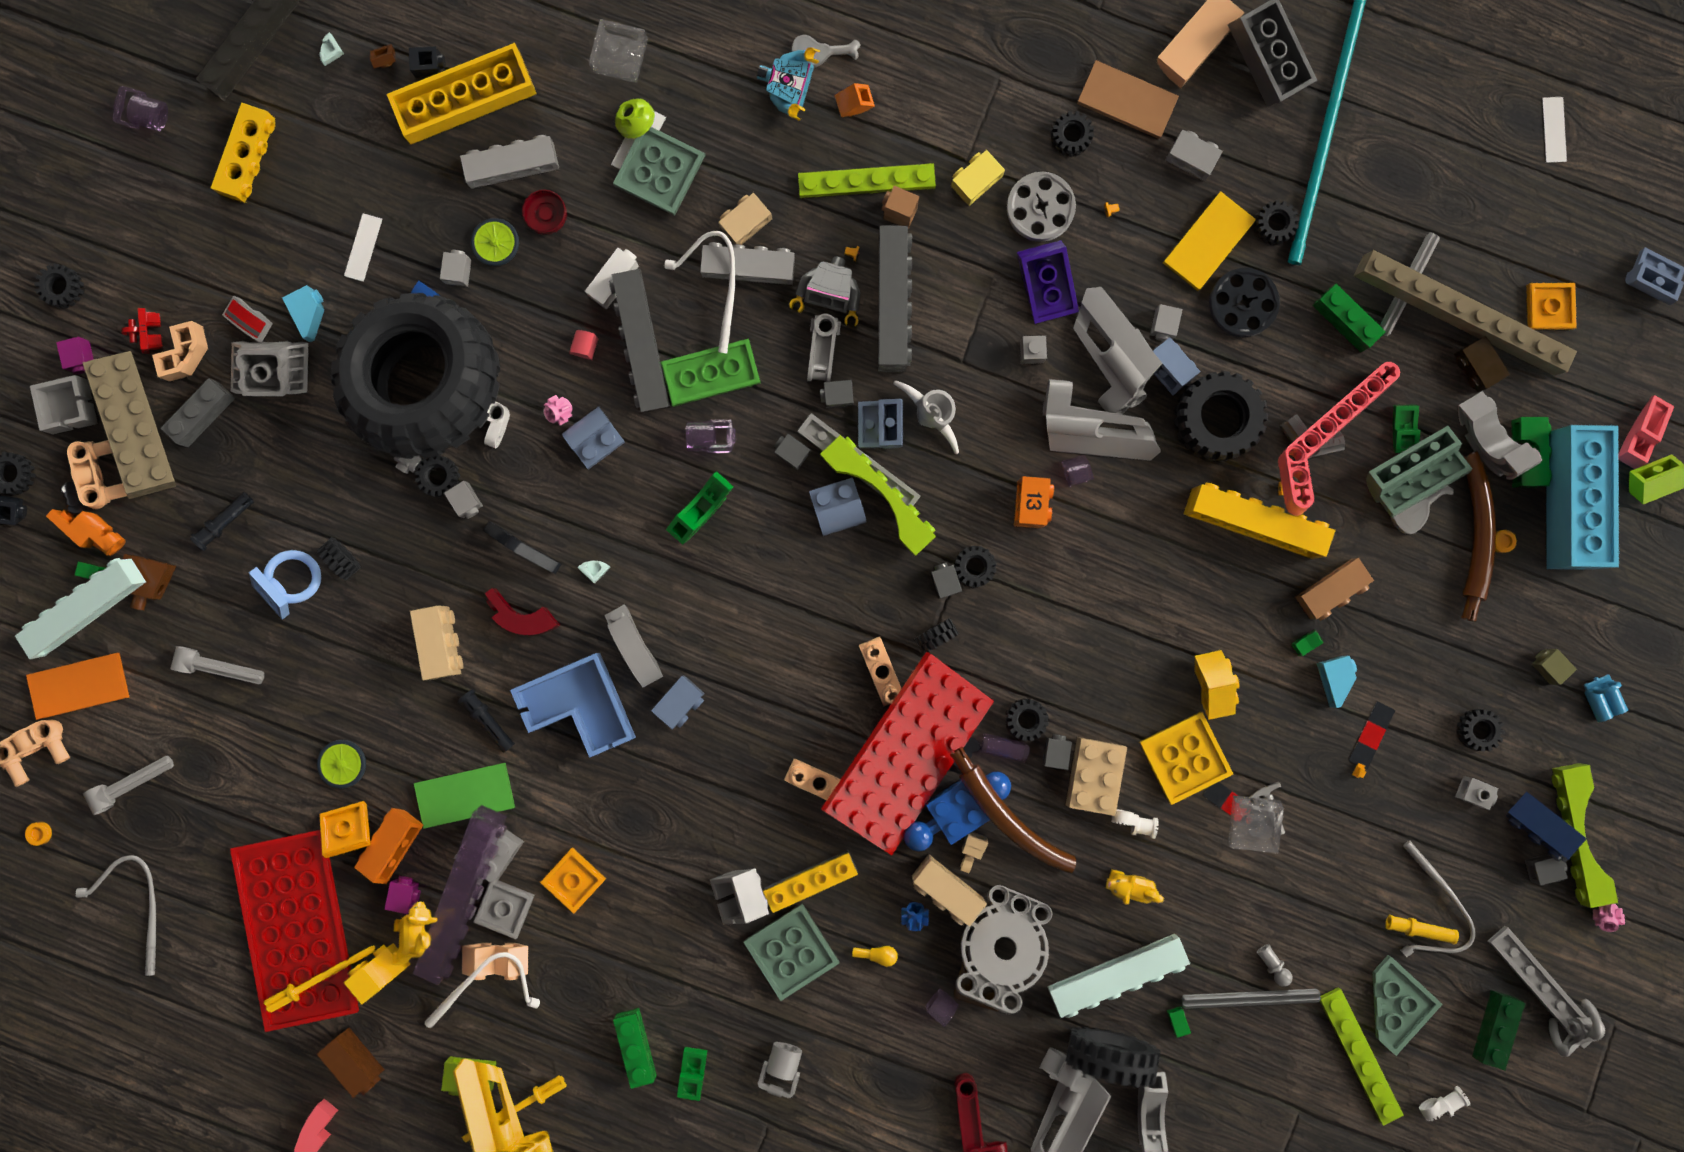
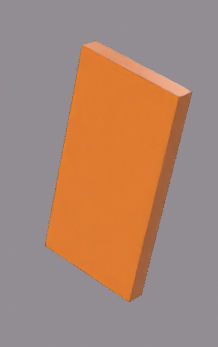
(77, 686)

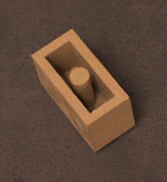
(900, 206)

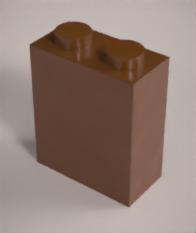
(351, 1063)

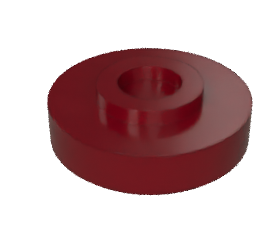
(544, 212)

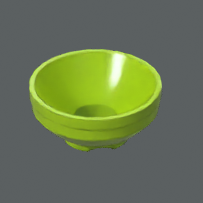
(638, 122)

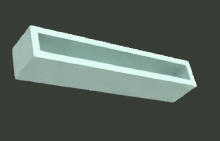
(80, 608)
(1118, 975)

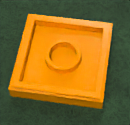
(1551, 306)
(344, 829)
(573, 880)

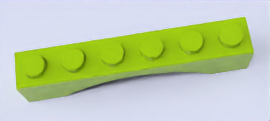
(845, 460)
(1574, 789)

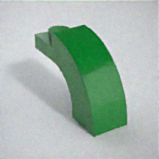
(700, 508)

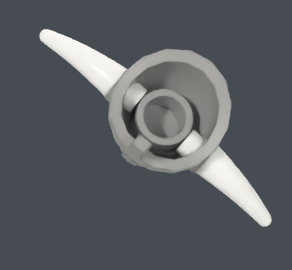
(934, 410)

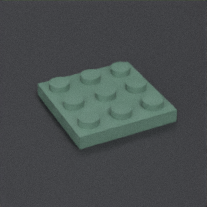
(659, 170)
(791, 952)

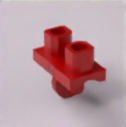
(146, 320)

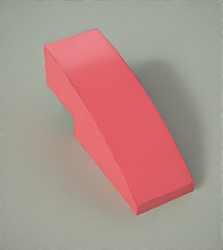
(1645, 433)
(313, 1132)

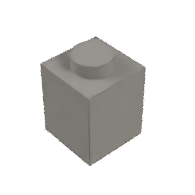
(455, 268)
(1165, 322)
(1033, 349)
(463, 500)

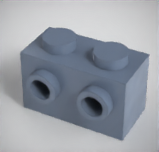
(1176, 367)
(678, 702)

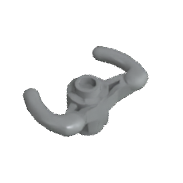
(1579, 1029)

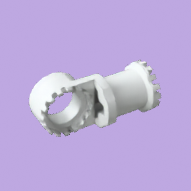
(1138, 825)
(1449, 1104)

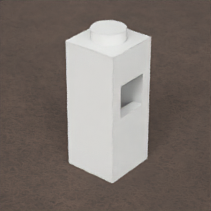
(599, 288)

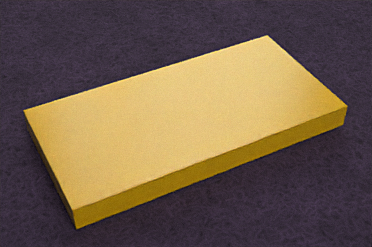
(1209, 241)

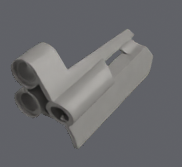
(1127, 361)
(1078, 428)
(1077, 1098)

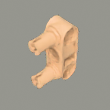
(88, 475)
(875, 656)
(28, 742)
(803, 775)

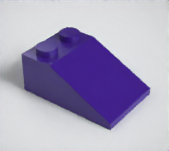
(1048, 281)

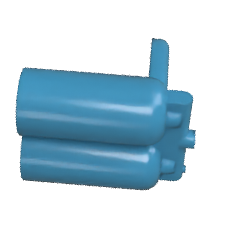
(1605, 698)

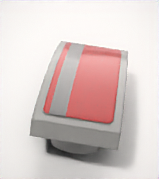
(247, 319)

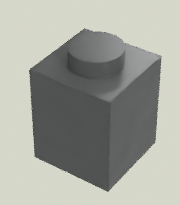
(837, 394)
(791, 451)
(945, 580)
(1057, 752)
(1545, 869)

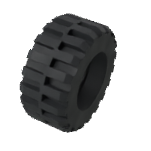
(1241, 395)

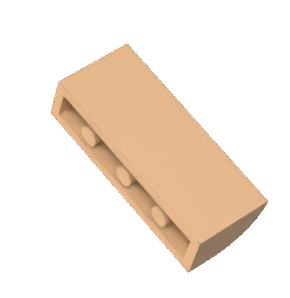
(1198, 40)

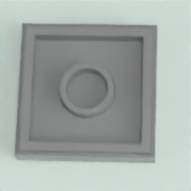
(504, 909)

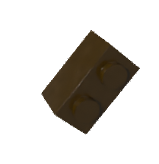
(1481, 364)

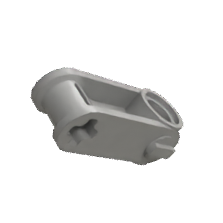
(822, 348)

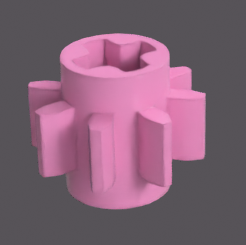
(557, 410)
(1608, 917)

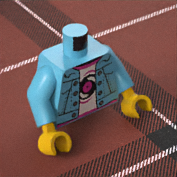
(789, 80)

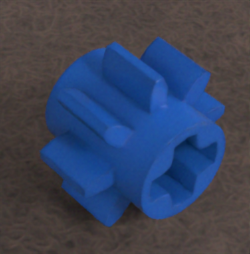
(915, 916)

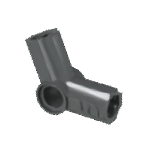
(1294, 428)

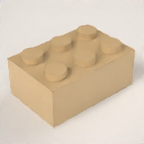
(436, 642)
(1096, 776)
(948, 891)

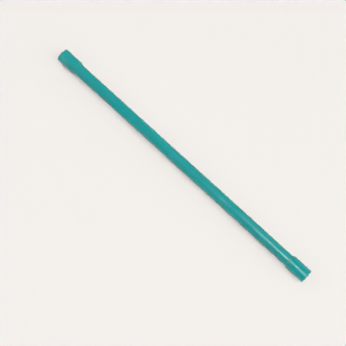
(1299, 243)

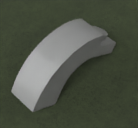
(632, 646)
(1152, 1115)

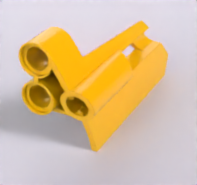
(485, 1127)

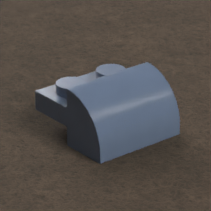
(1656, 276)
(880, 424)
(593, 437)
(838, 506)

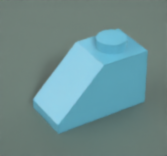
(305, 310)
(1337, 678)

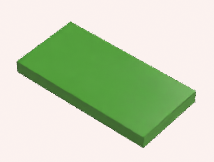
(710, 373)
(460, 794)

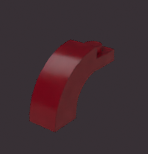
(531, 624)

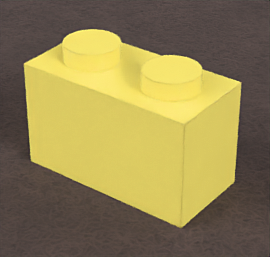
(977, 177)

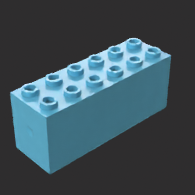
(1583, 498)

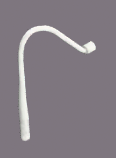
(726, 323)
(445, 1005)

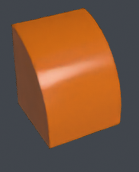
(854, 100)

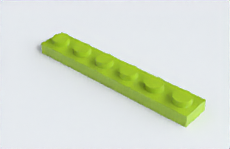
(866, 180)
(1361, 1056)

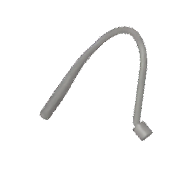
(1428, 868)
(151, 933)

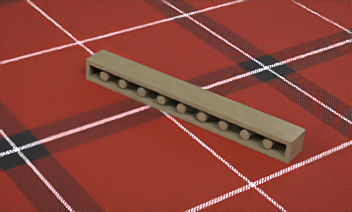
(1465, 313)

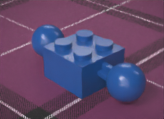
(953, 813)

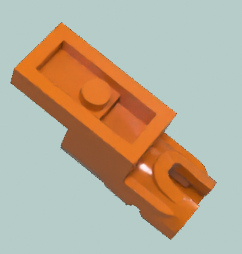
(88, 530)

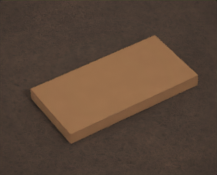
(1127, 99)

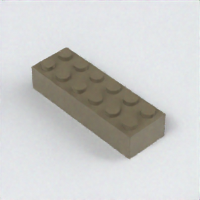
(129, 424)

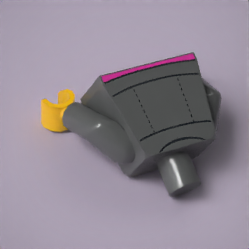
(830, 287)

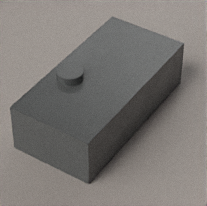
(1272, 52)

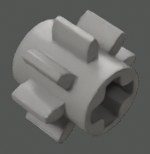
(406, 465)

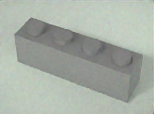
(509, 161)
(750, 264)

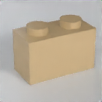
(745, 219)

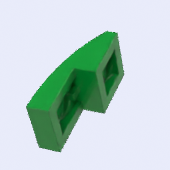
(1405, 427)
(692, 1073)

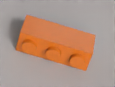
(388, 846)

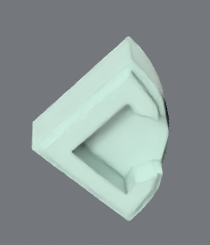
(329, 50)
(594, 569)

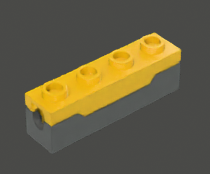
(810, 881)

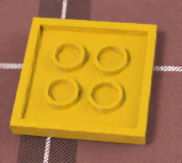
(1186, 758)

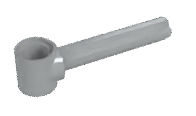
(189, 660)
(103, 797)

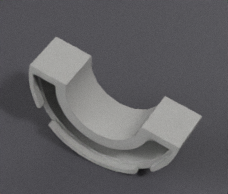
(1491, 440)

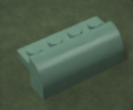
(1418, 472)

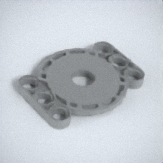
(999, 973)

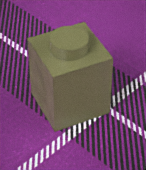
(1553, 666)

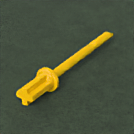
(292, 993)
(540, 1094)

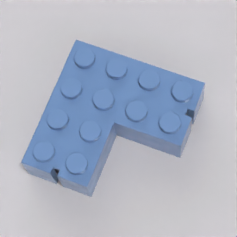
(580, 691)

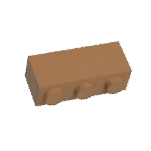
(1335, 589)

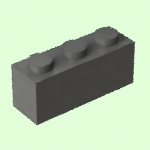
(198, 413)

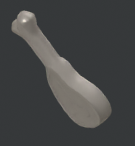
(804, 41)
(1416, 516)

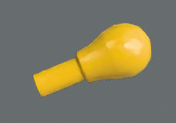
(882, 955)

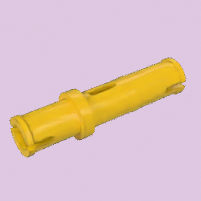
(1412, 927)

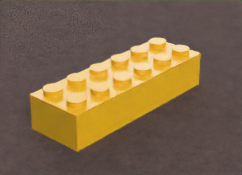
(461, 94)
(1259, 521)

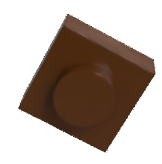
(383, 56)

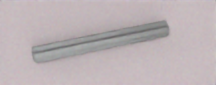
(1418, 265)

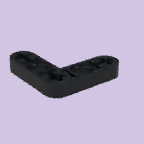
(521, 548)

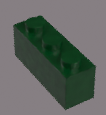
(1498, 1030)

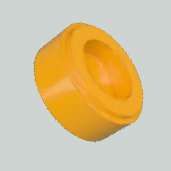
(1505, 541)
(38, 833)

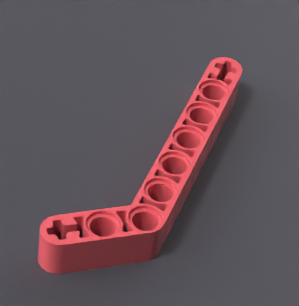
(1300, 496)

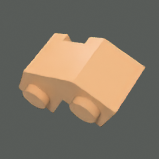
(189, 349)
(475, 954)

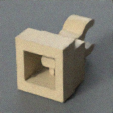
(973, 847)

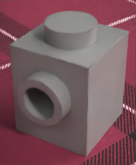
(1477, 792)

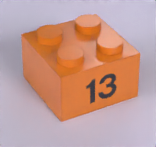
(1033, 502)

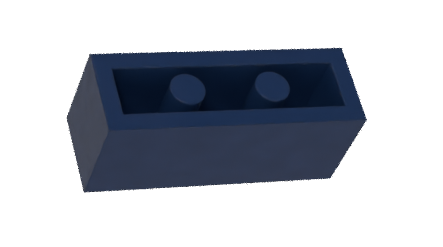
(1545, 828)

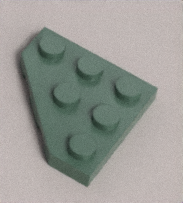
(1399, 1005)

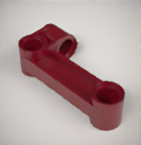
(970, 1119)

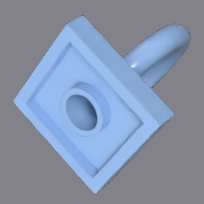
(273, 591)

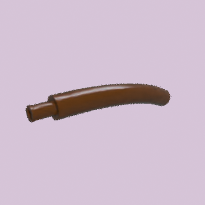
(1484, 538)
(1005, 819)

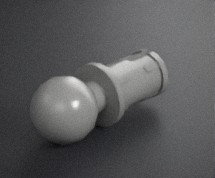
(1282, 976)

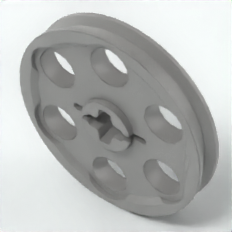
(1046, 197)

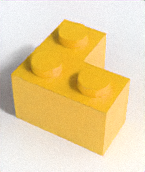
(1217, 684)
(372, 976)

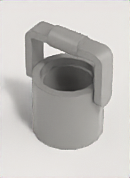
(782, 1065)

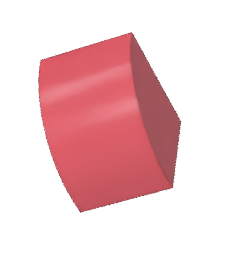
(584, 344)

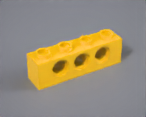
(238, 142)

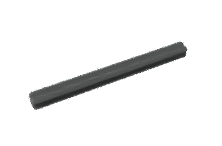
(1250, 998)

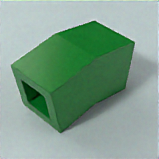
(86, 569)
(1307, 643)
(1178, 1022)

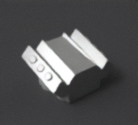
(269, 368)

